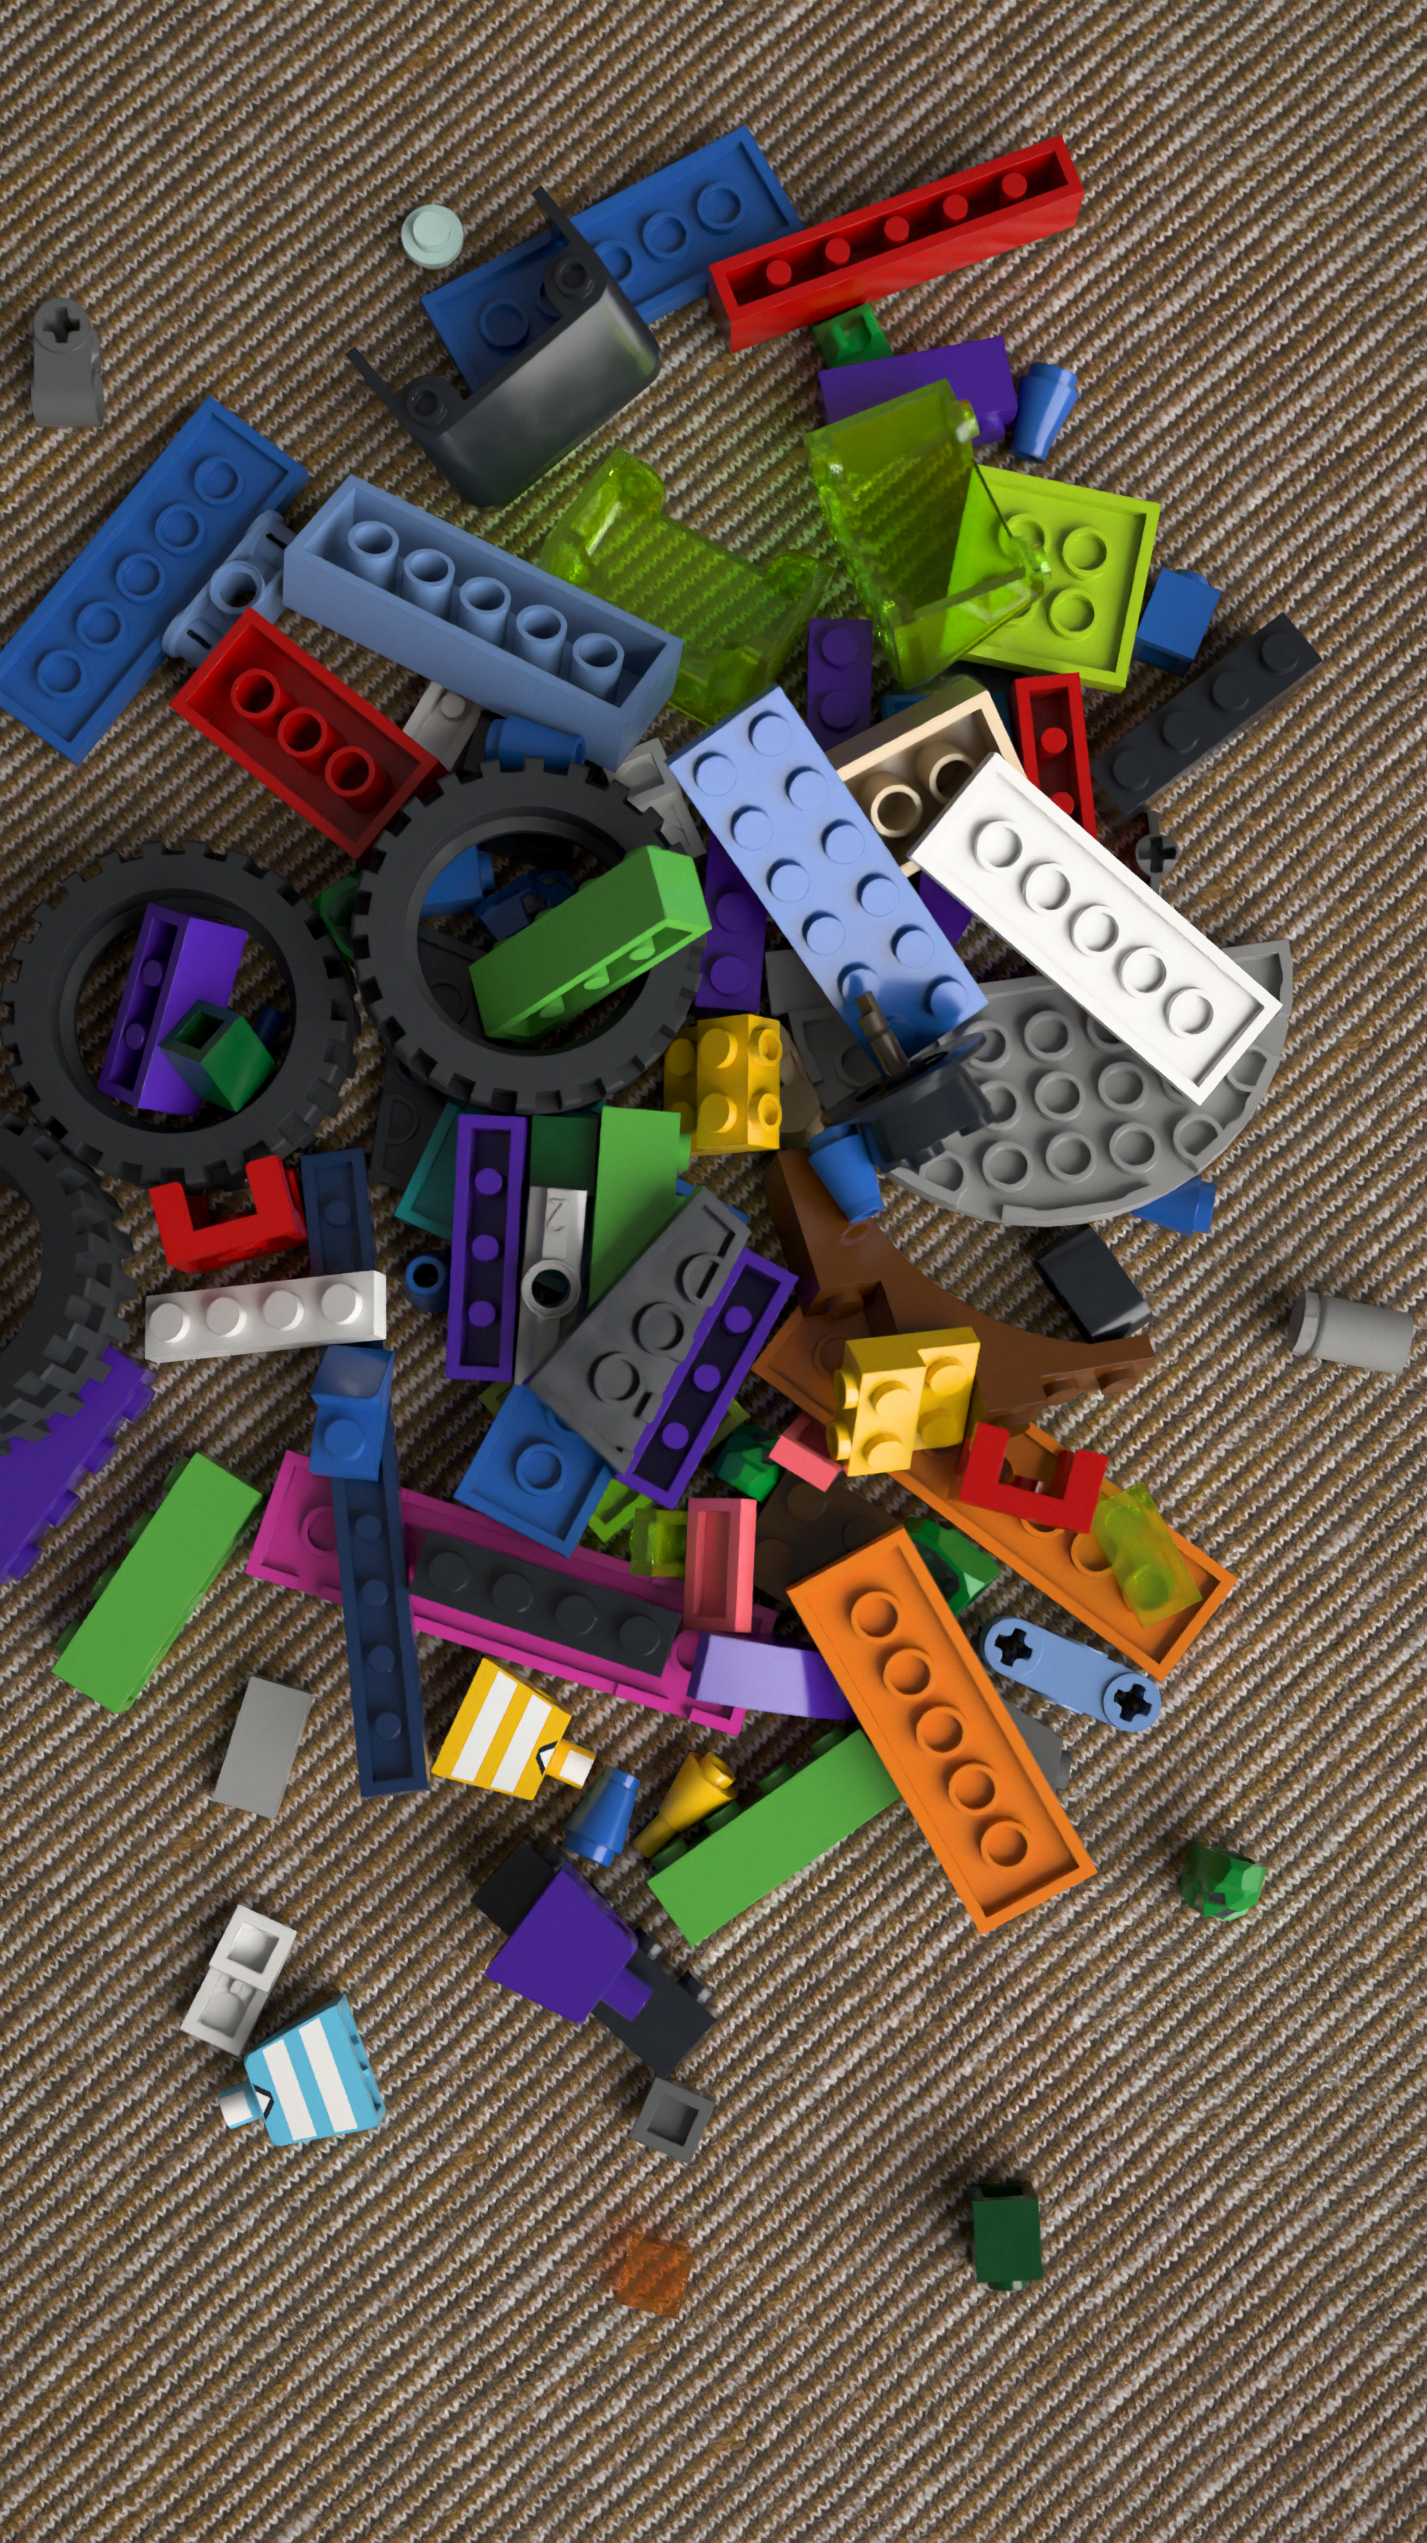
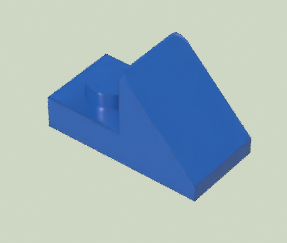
(351, 1412)

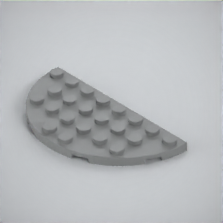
(1076, 1112)

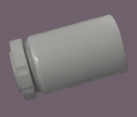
(1350, 1332)

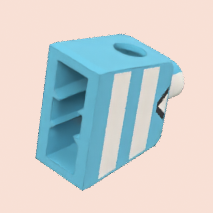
(308, 2080)

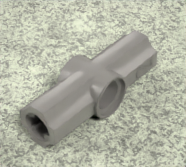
(551, 1242)

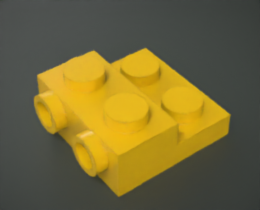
(726, 1084)
(901, 1398)

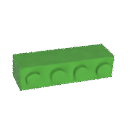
(590, 944)
(633, 1187)
(159, 1582)
(773, 1833)

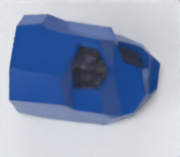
(521, 900)

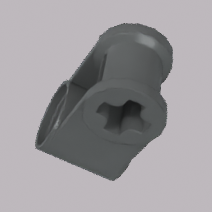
(66, 375)

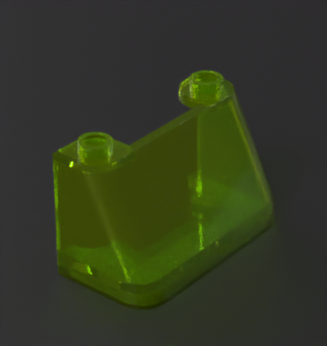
(921, 530)
(726, 609)

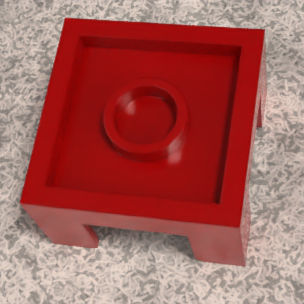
(199, 1247)
(1071, 1493)

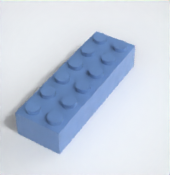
(480, 620)

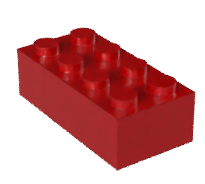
(306, 735)

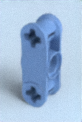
(252, 566)
(1070, 1673)

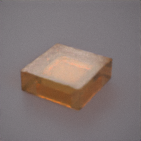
(654, 2275)

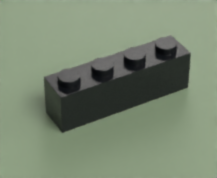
(1201, 721)
(545, 1602)
(680, 2004)

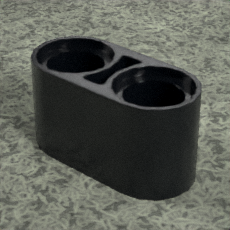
(1091, 1286)

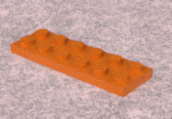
(941, 1729)

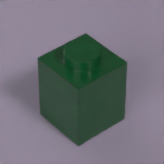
(218, 1055)
(563, 1153)
(1004, 2234)

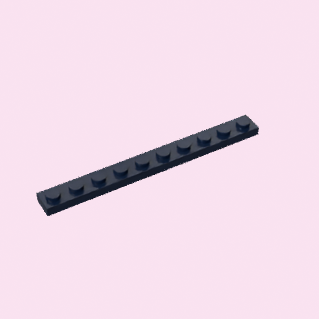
(369, 1518)

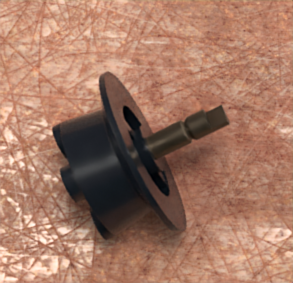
(916, 1100)

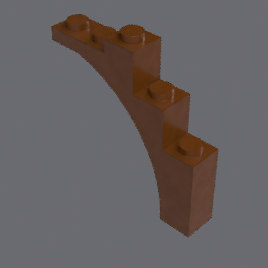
(859, 1268)

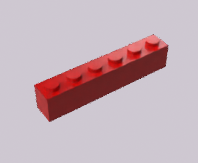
(895, 244)

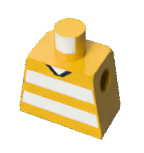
(510, 1736)

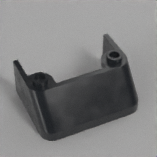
(542, 398)

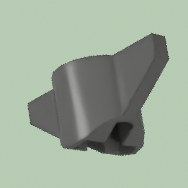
(1153, 854)

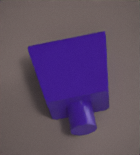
(571, 1953)

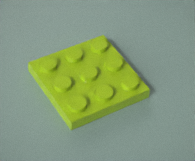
(1099, 571)

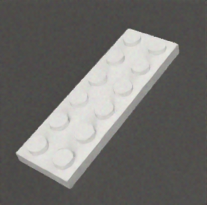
(1093, 928)

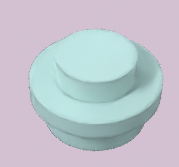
(432, 236)

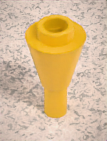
(696, 1792)

